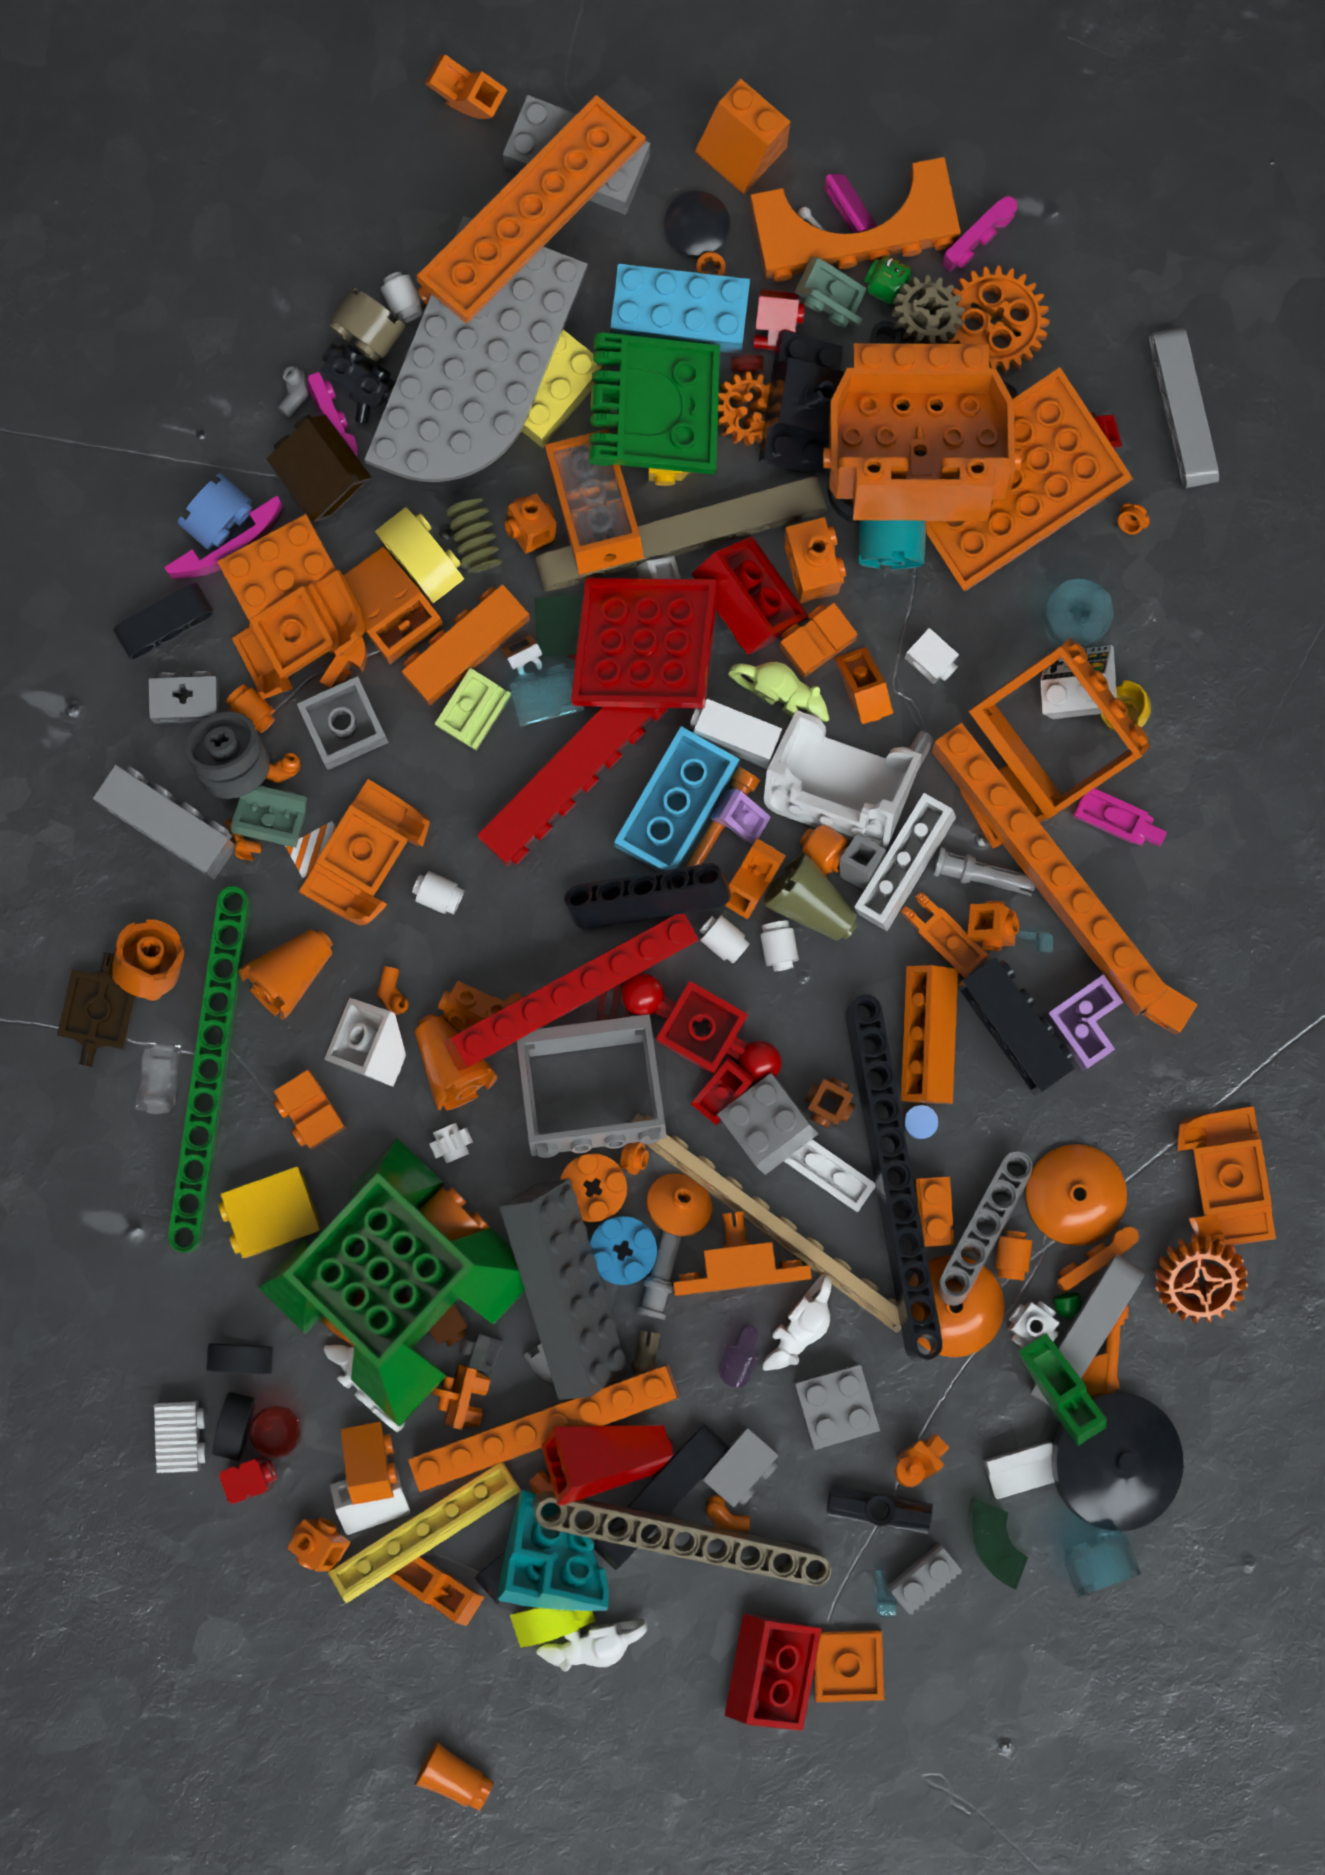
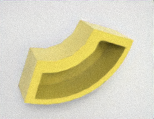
(419, 554)

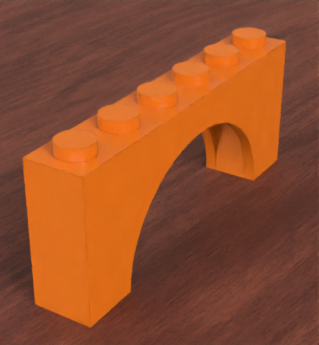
(923, 222)

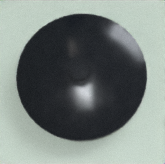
(1124, 1471)

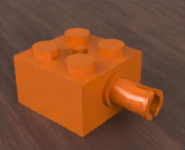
(813, 560)

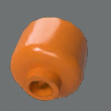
(824, 847)

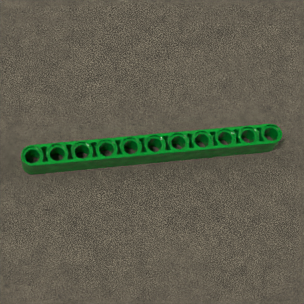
(214, 1086)

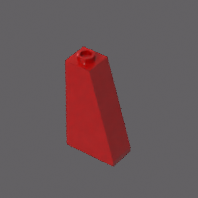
(602, 1458)

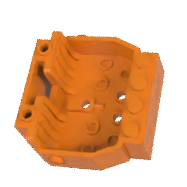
(965, 442)

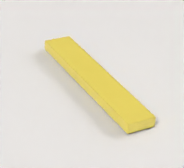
(424, 1532)

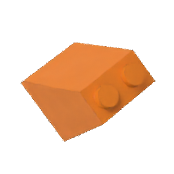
(743, 136)

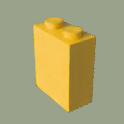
(269, 1213)

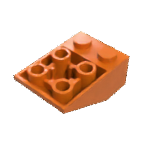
(391, 605)

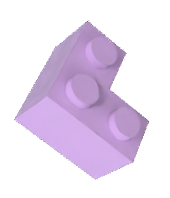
(1076, 1021)

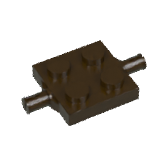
(96, 1011)

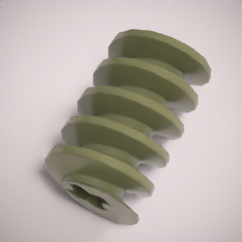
(472, 536)

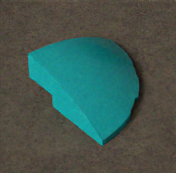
(550, 1565)

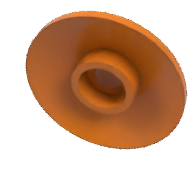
(671, 1213)

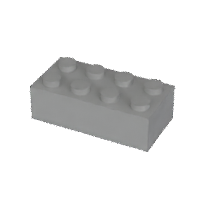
(541, 123)
(163, 821)

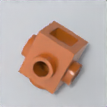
(530, 522)
(992, 925)
(318, 1544)

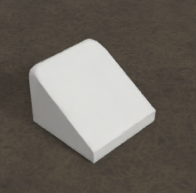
(658, 569)

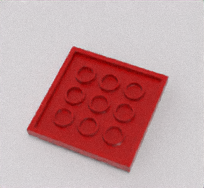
(645, 643)

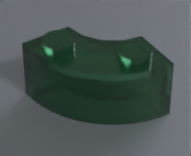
(992, 1543)

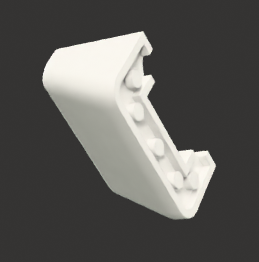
(837, 783)

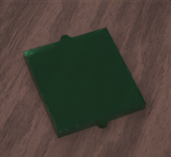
(558, 625)

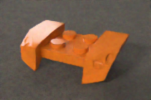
(299, 632)
(364, 853)
(1229, 1176)

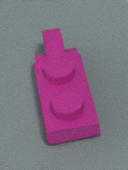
(1118, 818)

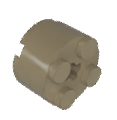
(366, 322)

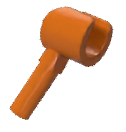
(243, 847)

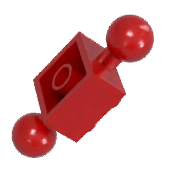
(645, 995)

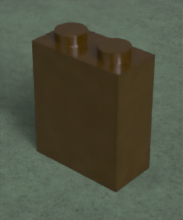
(318, 467)

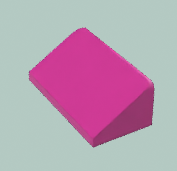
(848, 203)

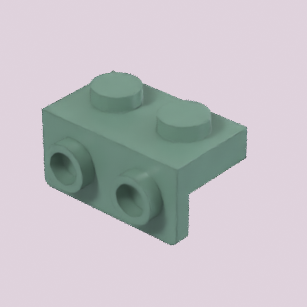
(831, 291)
(270, 815)

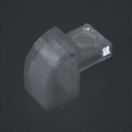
(159, 1077)

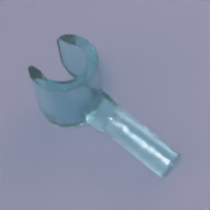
(1043, 940)
(885, 1607)

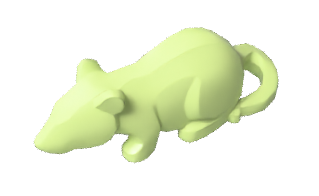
(778, 683)

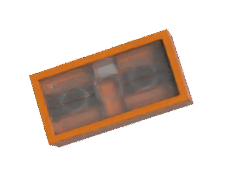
(593, 506)

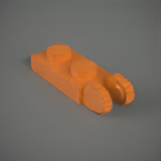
(946, 937)
(1098, 1258)

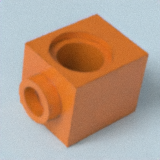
(1171, 1011)

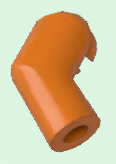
(284, 768)
(388, 992)
(723, 1518)

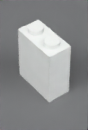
(736, 733)

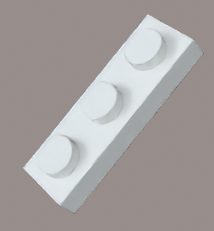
(832, 1174)

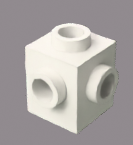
(1024, 1315)

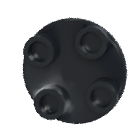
(697, 223)

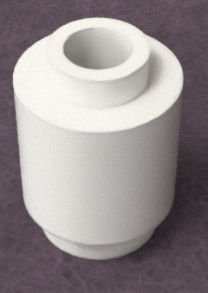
(402, 297)
(438, 893)
(723, 938)
(779, 945)

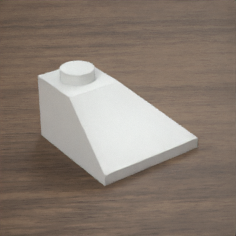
(368, 1042)

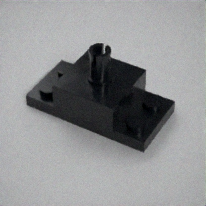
(799, 402)

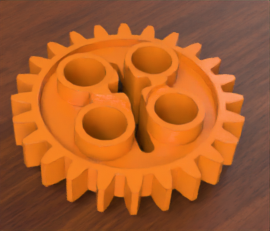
(1012, 296)

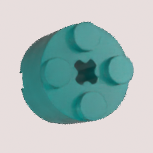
(892, 543)

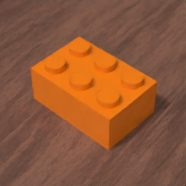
(276, 566)

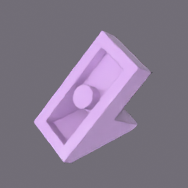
(740, 815)

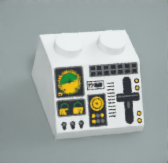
(1064, 694)

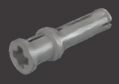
(968, 869)
(659, 1284)

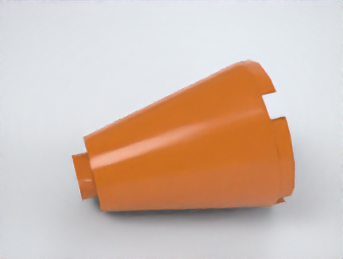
(287, 971)
(447, 1084)

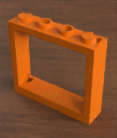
(1021, 759)

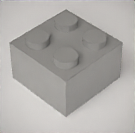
(342, 723)
(767, 1124)
(836, 1406)

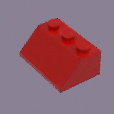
(751, 594)
(772, 1672)

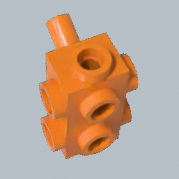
(468, 1005)

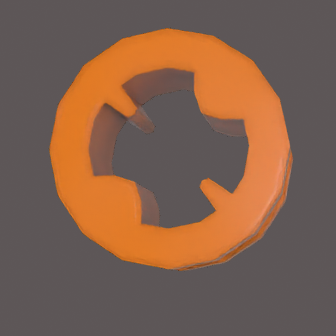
(716, 260)

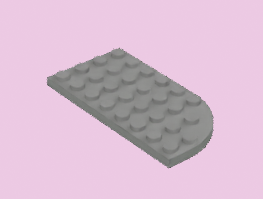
(475, 382)

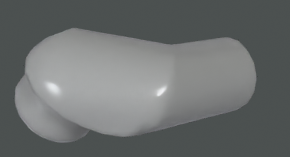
(296, 388)

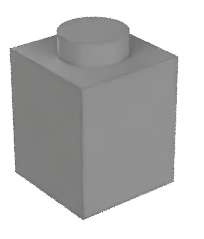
(861, 861)

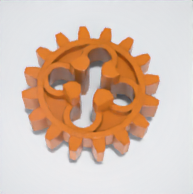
(729, 416)

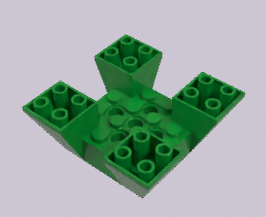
(384, 1331)

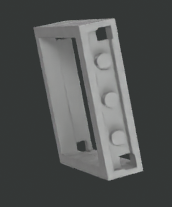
(583, 1037)

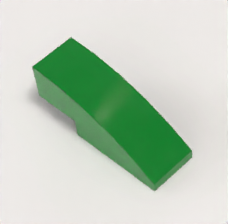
(1062, 1389)

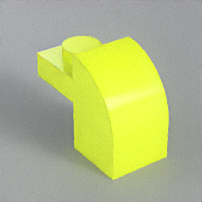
(542, 1625)

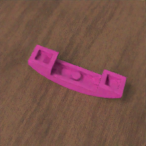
(190, 566)

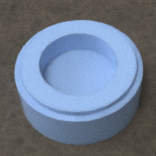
(921, 1122)

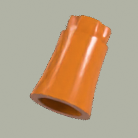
(453, 1778)

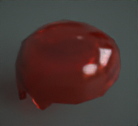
(275, 1432)

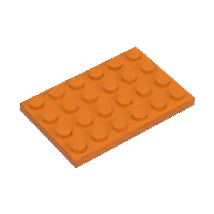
(1061, 475)

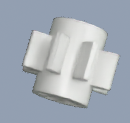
(451, 1143)

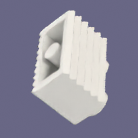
(179, 1436)

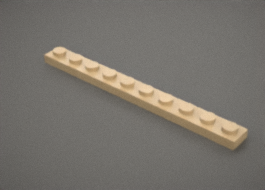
(778, 1229)

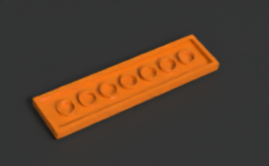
(531, 209)

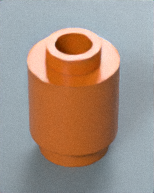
(249, 702)
(1013, 1255)

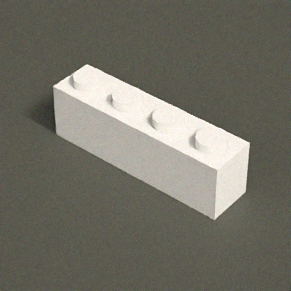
(905, 861)

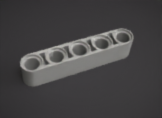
(1184, 407)
(987, 1212)
(1097, 1315)

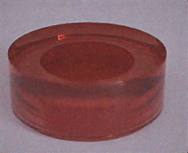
(747, 363)

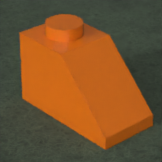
(864, 685)

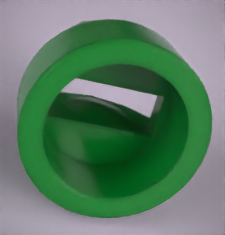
(1067, 1304)

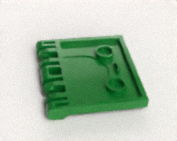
(661, 403)

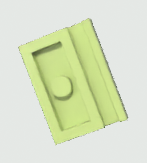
(473, 709)

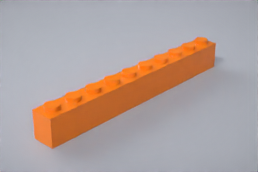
(1049, 869)

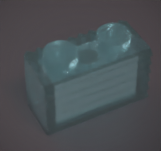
(544, 696)

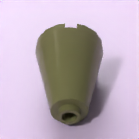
(811, 900)

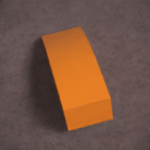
(439, 1589)

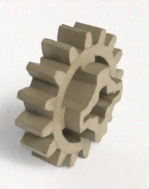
(928, 311)

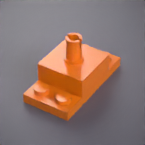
(739, 1264)

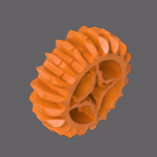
(1231, 1274)

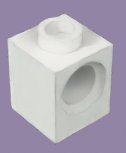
(932, 657)

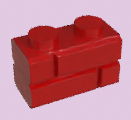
(248, 1479)

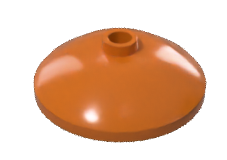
(1052, 1199)
(976, 1321)

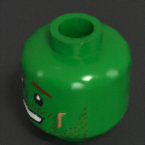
(887, 278)

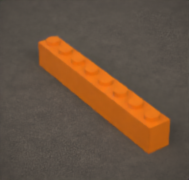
(530, 1431)

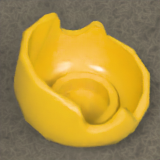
(1135, 700)

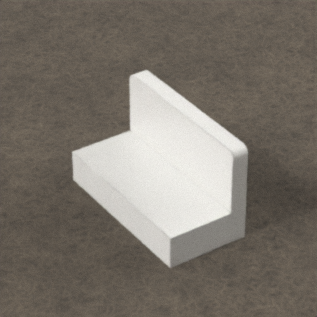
(1020, 1470)
(369, 1514)

